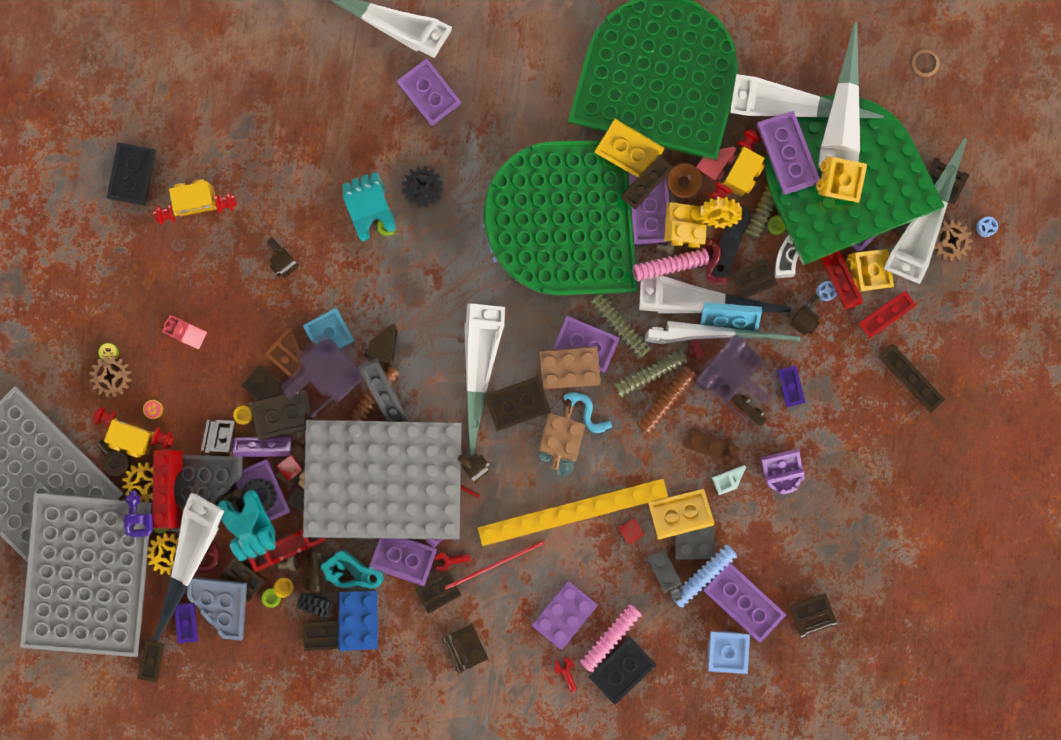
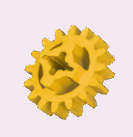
(721, 212)
(141, 475)
(163, 546)

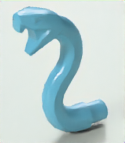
(595, 428)

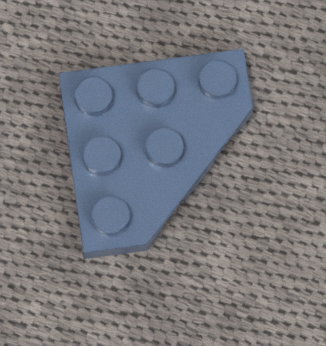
(221, 604)

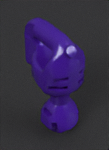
(133, 518)

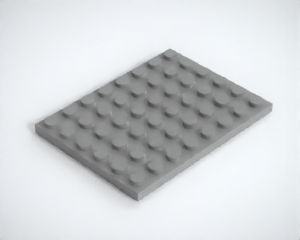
(39, 460)
(382, 480)
(84, 577)

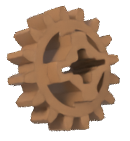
(952, 247)
(112, 384)

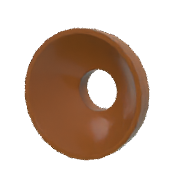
(691, 173)

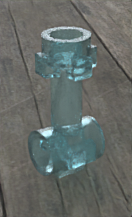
(565, 468)

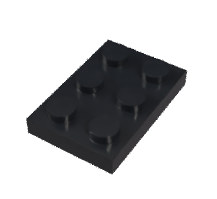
(131, 174)
(622, 670)

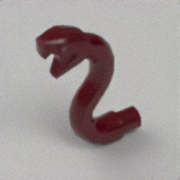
(714, 281)
(214, 553)

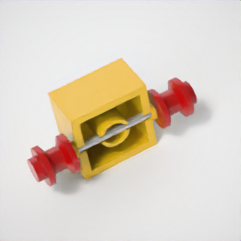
(744, 169)
(193, 199)
(129, 437)

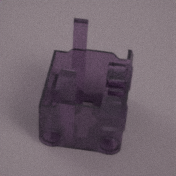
(326, 368)
(732, 370)

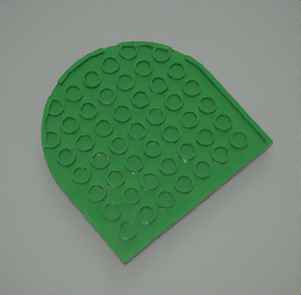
(662, 73)
(892, 194)
(562, 220)

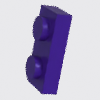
(791, 386)
(186, 623)

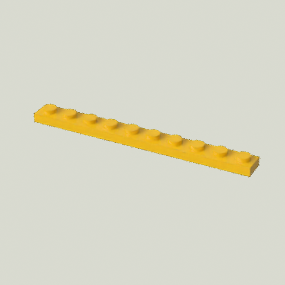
(572, 512)

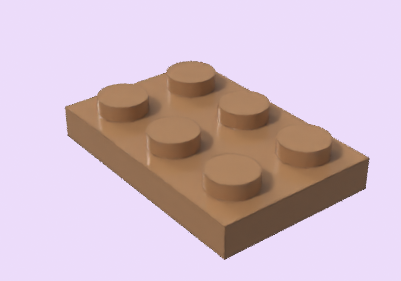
(570, 367)

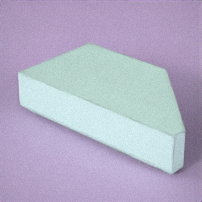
(728, 480)

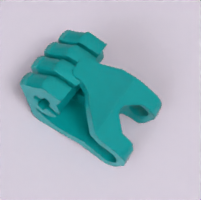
(367, 203)
(251, 527)
(360, 571)

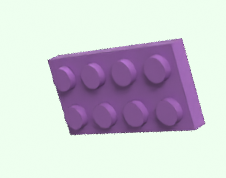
(788, 152)
(650, 215)
(744, 602)

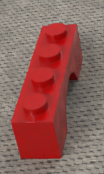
(166, 467)
(285, 548)

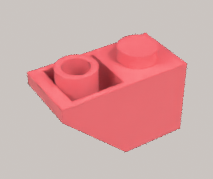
(715, 169)
(184, 332)

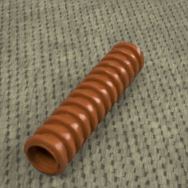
(666, 399)
(368, 402)

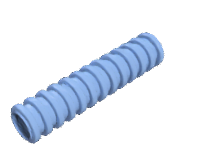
(705, 574)

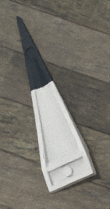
(674, 296)
(196, 534)

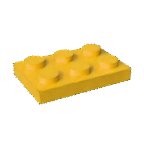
(628, 148)
(681, 514)

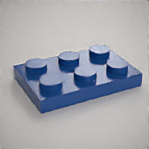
(357, 620)

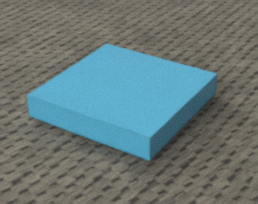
(332, 325)

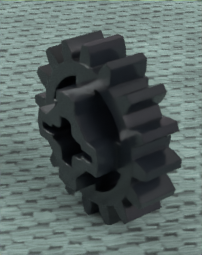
(429, 181)

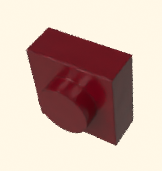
(695, 349)

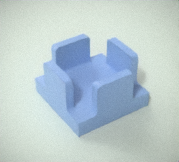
(728, 652)

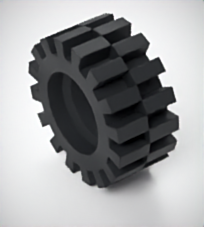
(266, 486)
(314, 604)

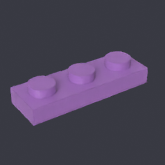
(259, 448)

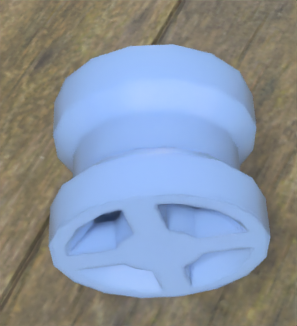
(989, 224)
(827, 288)

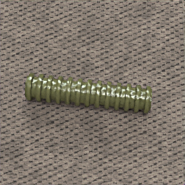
(761, 215)
(620, 325)
(650, 372)

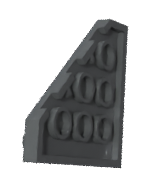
(207, 477)

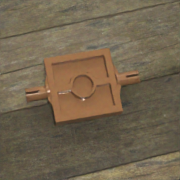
(561, 437)

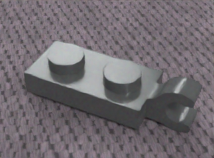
(666, 574)

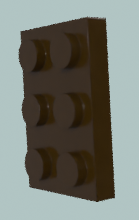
(517, 403)
(280, 414)

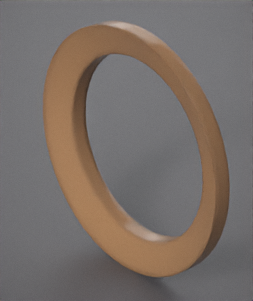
(921, 73)

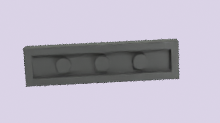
(383, 392)

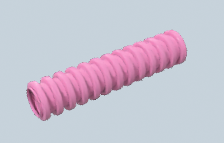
(670, 264)
(610, 638)

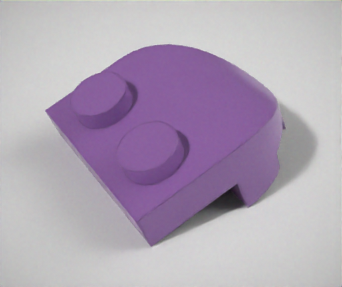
(783, 471)

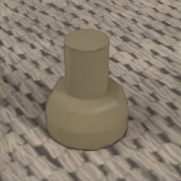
(669, 249)
(291, 563)

